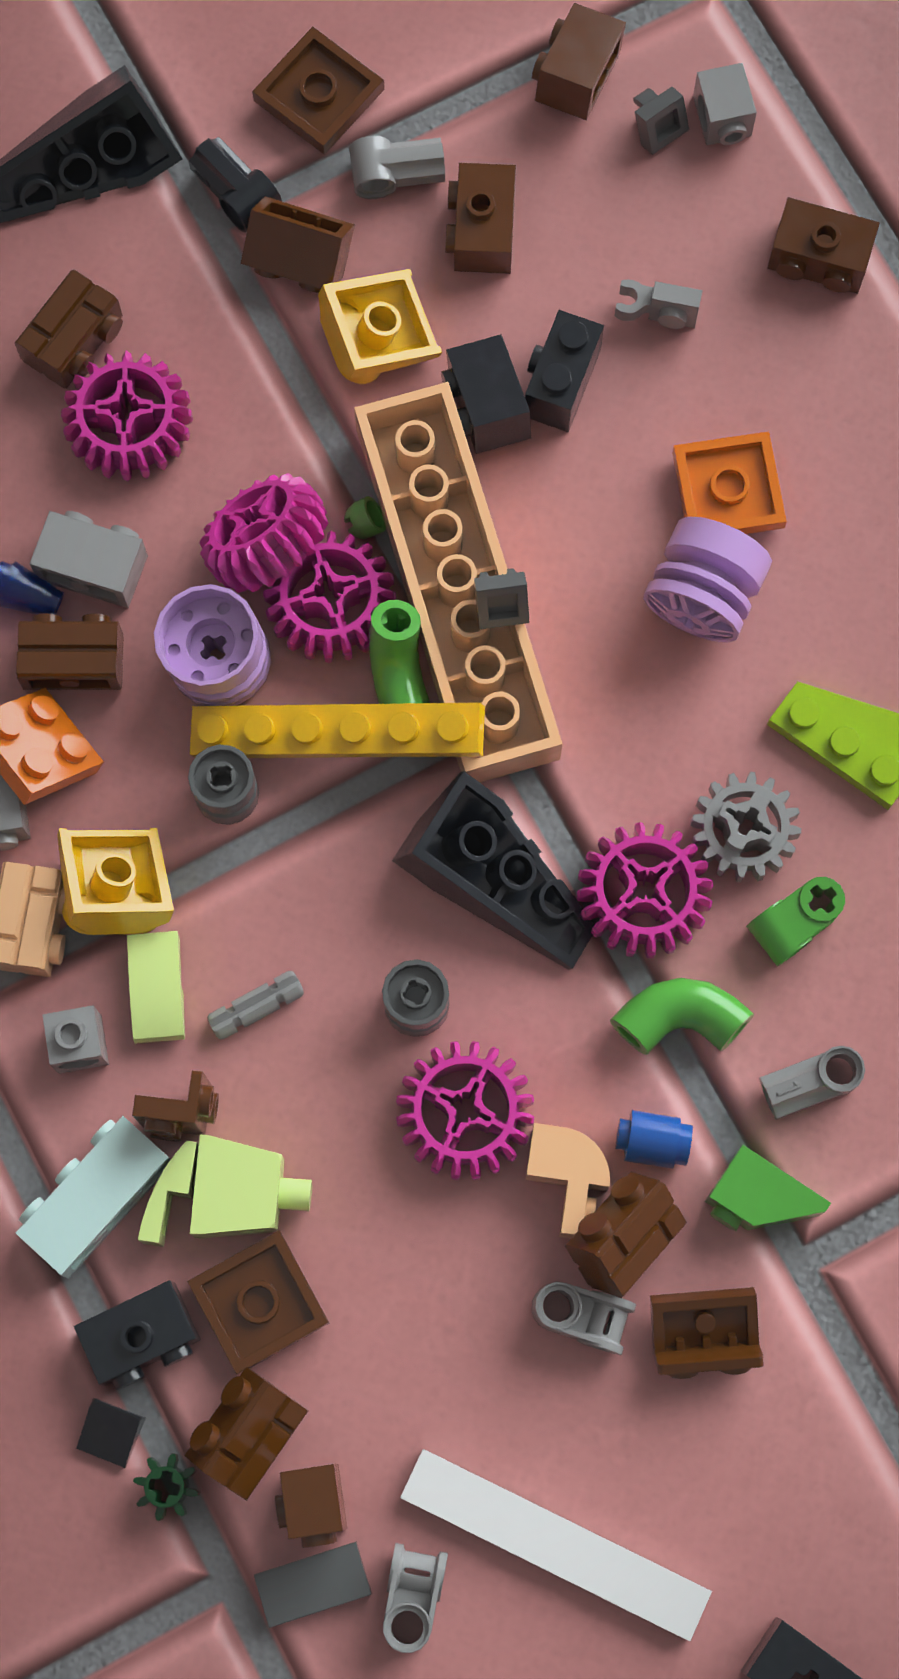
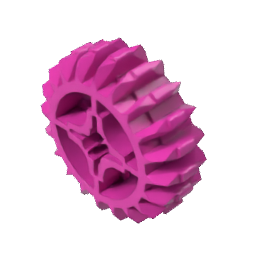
(89, 411)
(263, 533)
(313, 604)
(629, 874)
(444, 1098)

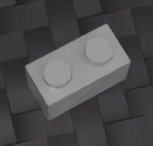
(89, 557)

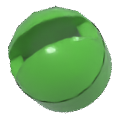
(365, 518)

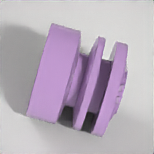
(707, 579)
(195, 626)

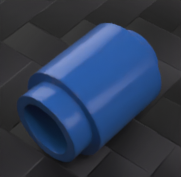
(654, 1139)

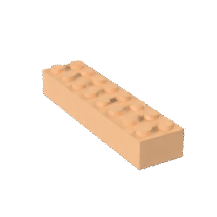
(440, 546)

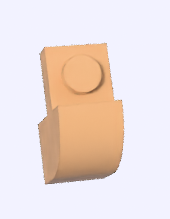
(570, 1160)

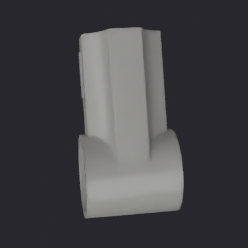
(384, 165)
(808, 1083)

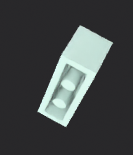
(92, 1196)

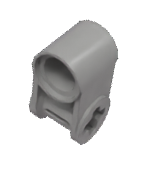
(586, 1316)
(413, 1593)

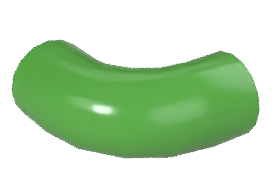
(396, 654)
(681, 1005)

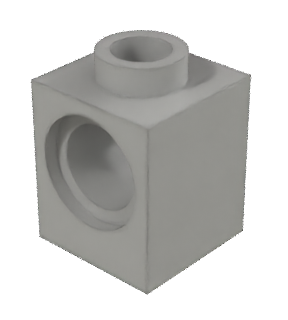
(724, 104)
(75, 1039)

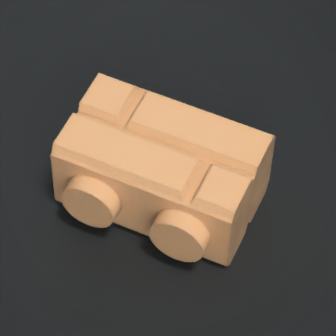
(30, 919)

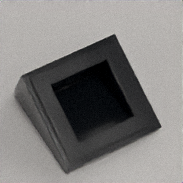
(110, 1432)

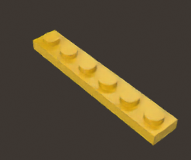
(342, 730)

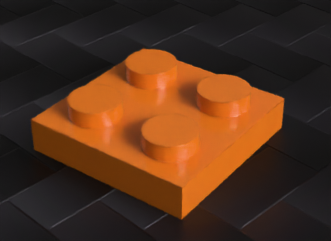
(731, 482)
(42, 747)

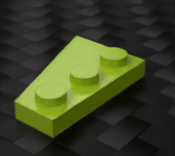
(845, 736)

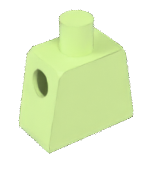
(242, 1190)

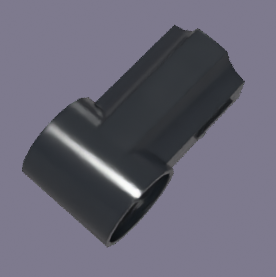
(231, 180)

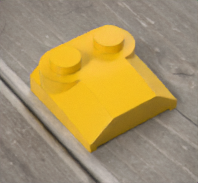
(375, 325)
(114, 881)

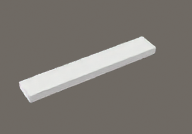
(556, 1545)

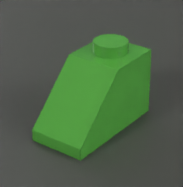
(761, 1195)

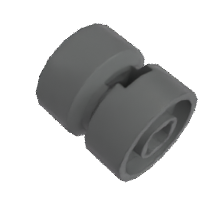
(223, 784)
(416, 998)

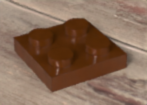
(318, 90)
(258, 1302)

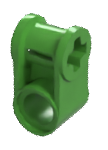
(792, 923)

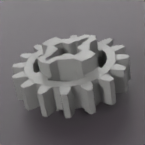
(729, 816)

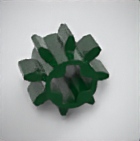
(154, 1495)

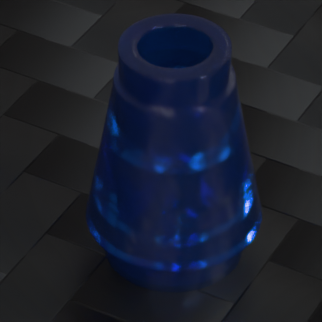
(27, 591)

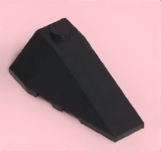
(88, 148)
(485, 864)

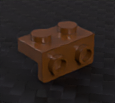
(170, 1118)
(705, 1332)

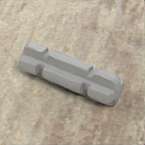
(255, 1005)

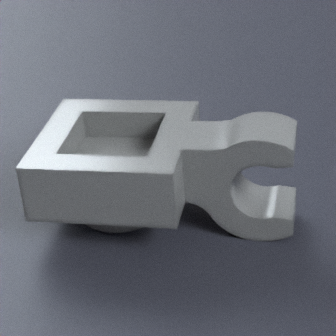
(666, 303)

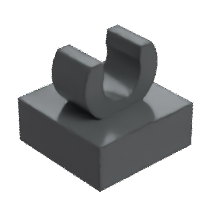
(660, 118)
(501, 599)

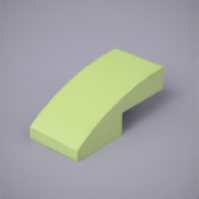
(155, 987)
(175, 1180)

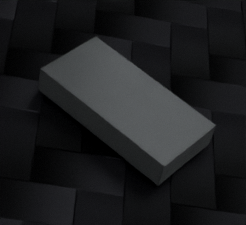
(312, 1584)

